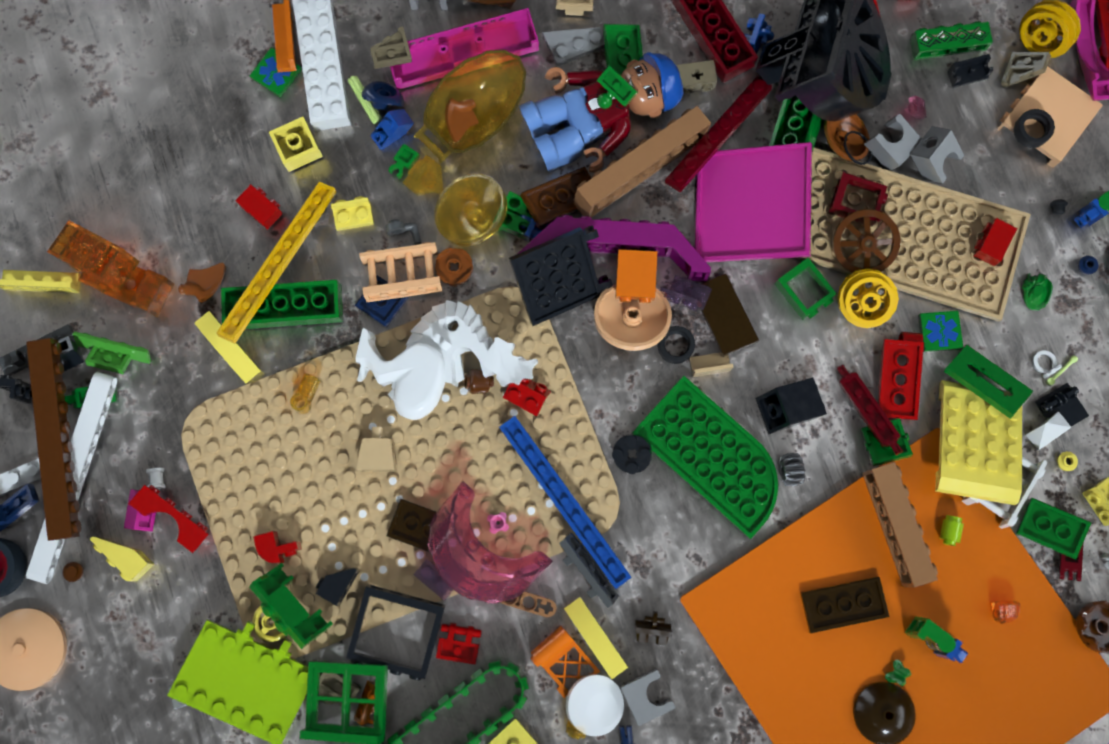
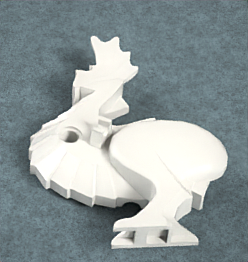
(436, 358)

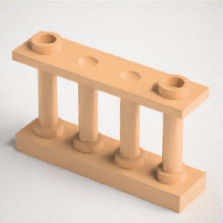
(406, 288)

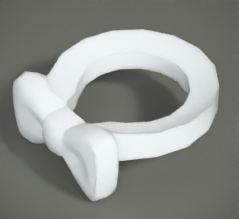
(1045, 372)

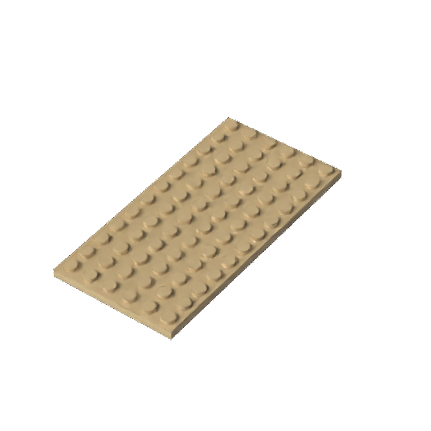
(935, 232)

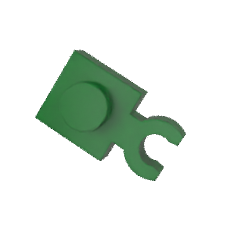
(404, 158)

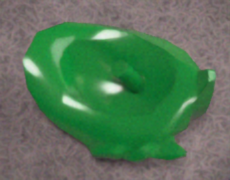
(1037, 291)

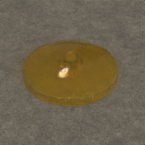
(470, 209)

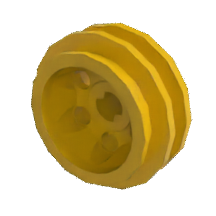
(1044, 36)
(857, 281)

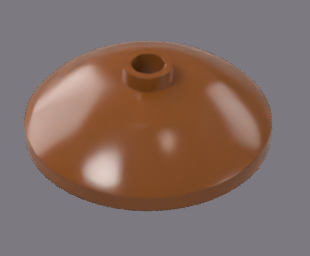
(835, 136)

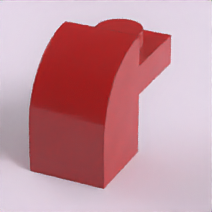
(270, 550)

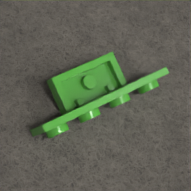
(110, 354)

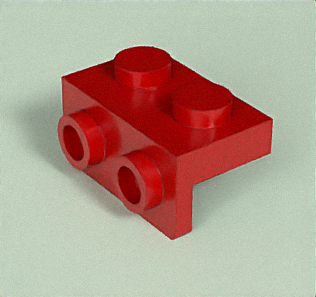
(527, 395)

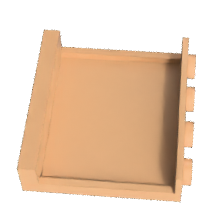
(1065, 103)

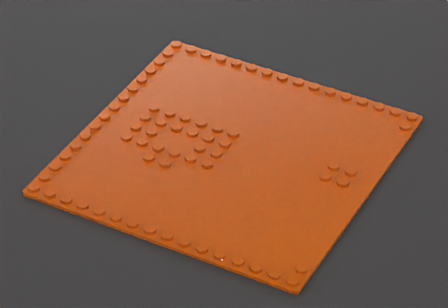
(1015, 685)

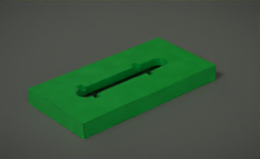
(1006, 404)

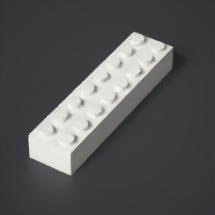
(321, 64)

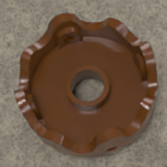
(1087, 625)

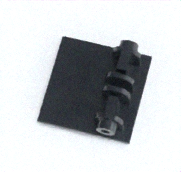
(1065, 402)

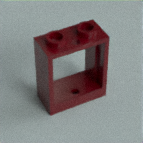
(842, 211)

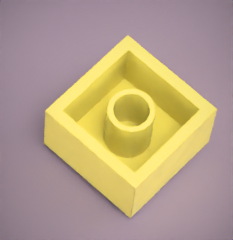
(295, 144)

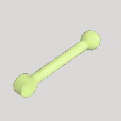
(1051, 381)

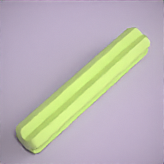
(357, 88)

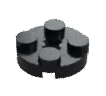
(632, 465)

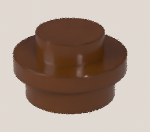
(73, 571)

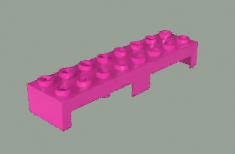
(449, 48)

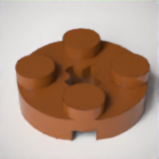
(454, 256)

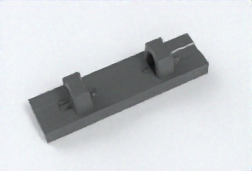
(12, 363)
(599, 584)

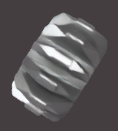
(792, 469)

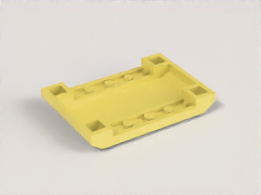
(978, 447)

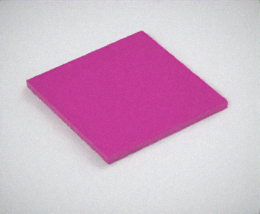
(755, 204)

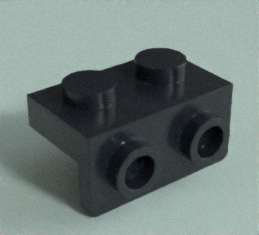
(18, 389)

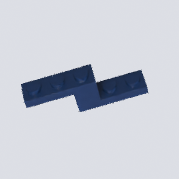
(17, 505)

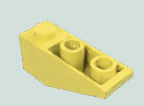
(129, 560)

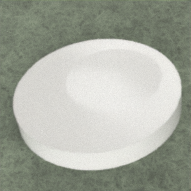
(594, 705)

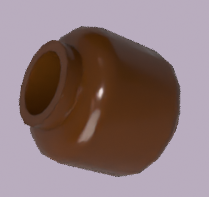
(477, 383)

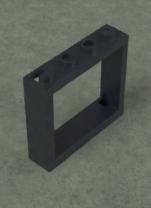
(403, 599)

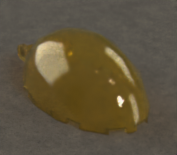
(493, 82)

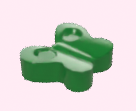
(899, 673)

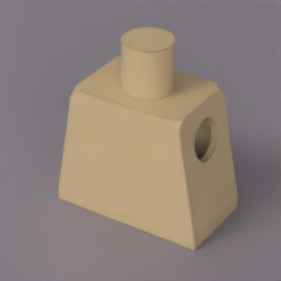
(377, 453)

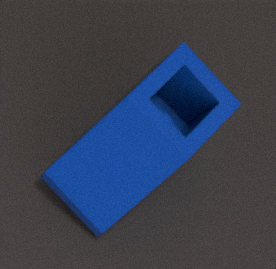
(391, 128)

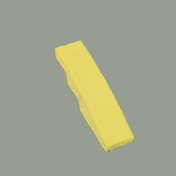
(231, 352)
(596, 638)

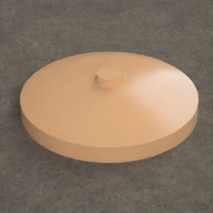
(632, 323)
(30, 648)

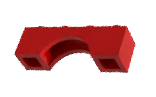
(148, 502)

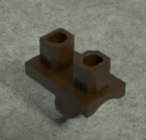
(653, 626)

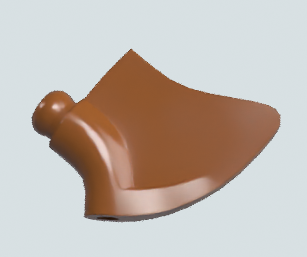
(460, 117)
(203, 282)

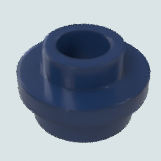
(1083, 268)

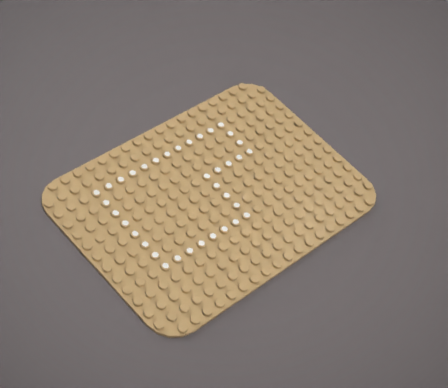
(297, 473)

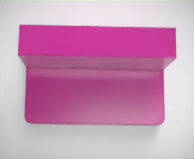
(135, 520)

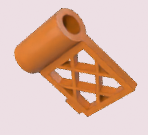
(552, 650)

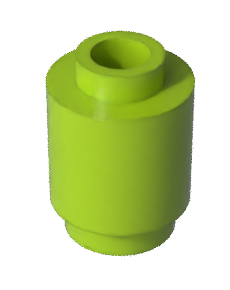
(951, 530)

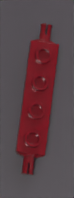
(869, 410)

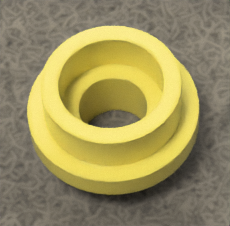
(1061, 461)

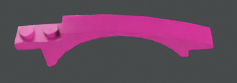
(1093, 68)

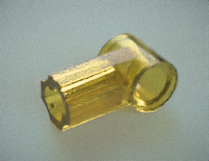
(305, 391)

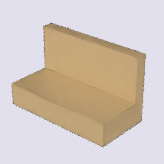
(709, 364)

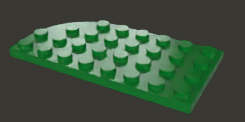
(713, 455)

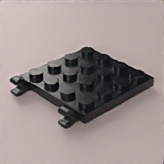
(558, 275)

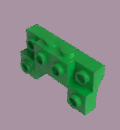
(285, 609)

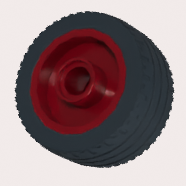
(12, 567)

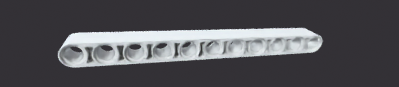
(84, 444)

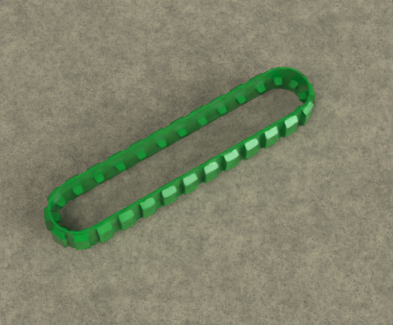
(490, 727)

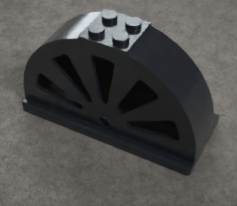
(832, 59)

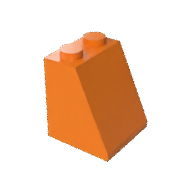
(636, 275)

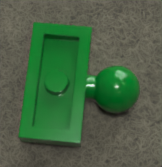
(616, 87)

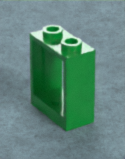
(802, 311)

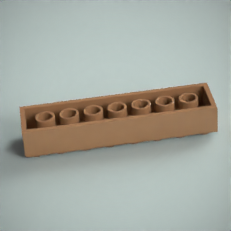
(641, 162)

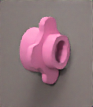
(503, 526)

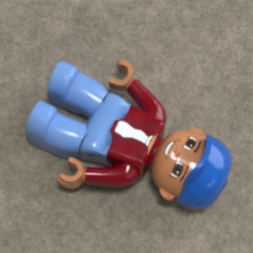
(585, 122)

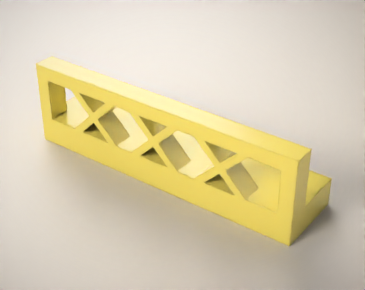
(40, 281)

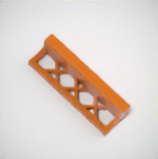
(284, 37)

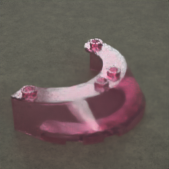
(468, 564)

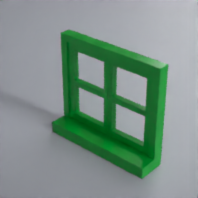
(345, 732)

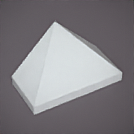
(1048, 431)

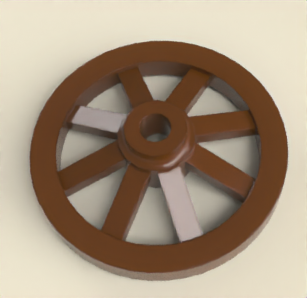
(862, 238)

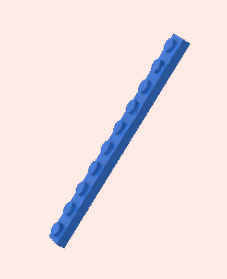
(565, 502)

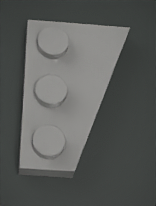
(573, 44)

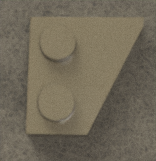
(391, 51)
(1025, 66)
(332, 685)

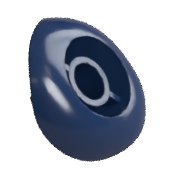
(382, 95)

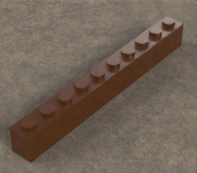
(53, 439)

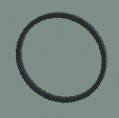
(847, 152)

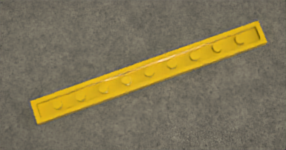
(276, 263)

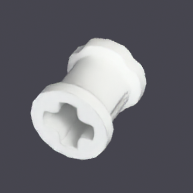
(156, 477)

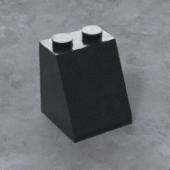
(791, 405)

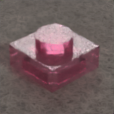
(917, 107)

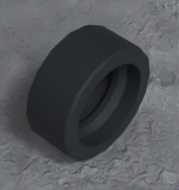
(1042, 117)
(690, 349)

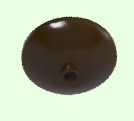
(872, 707)

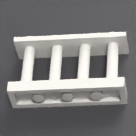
(1010, 516)

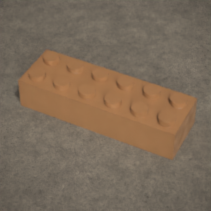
(900, 525)

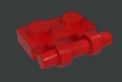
(458, 650)

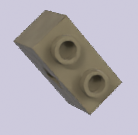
(703, 71)

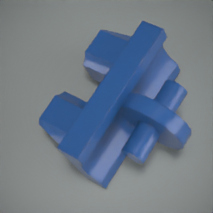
(761, 32)

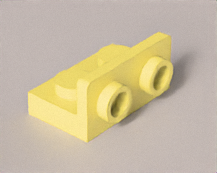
(352, 213)
(1099, 500)

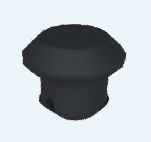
(1059, 206)

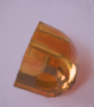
(1005, 611)

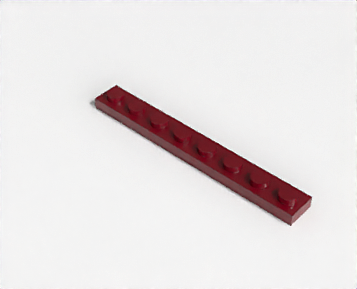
(718, 134)

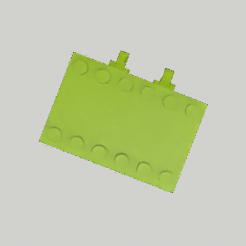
(242, 681)

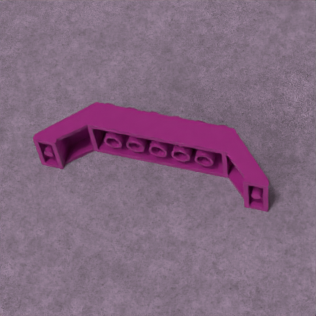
(632, 236)

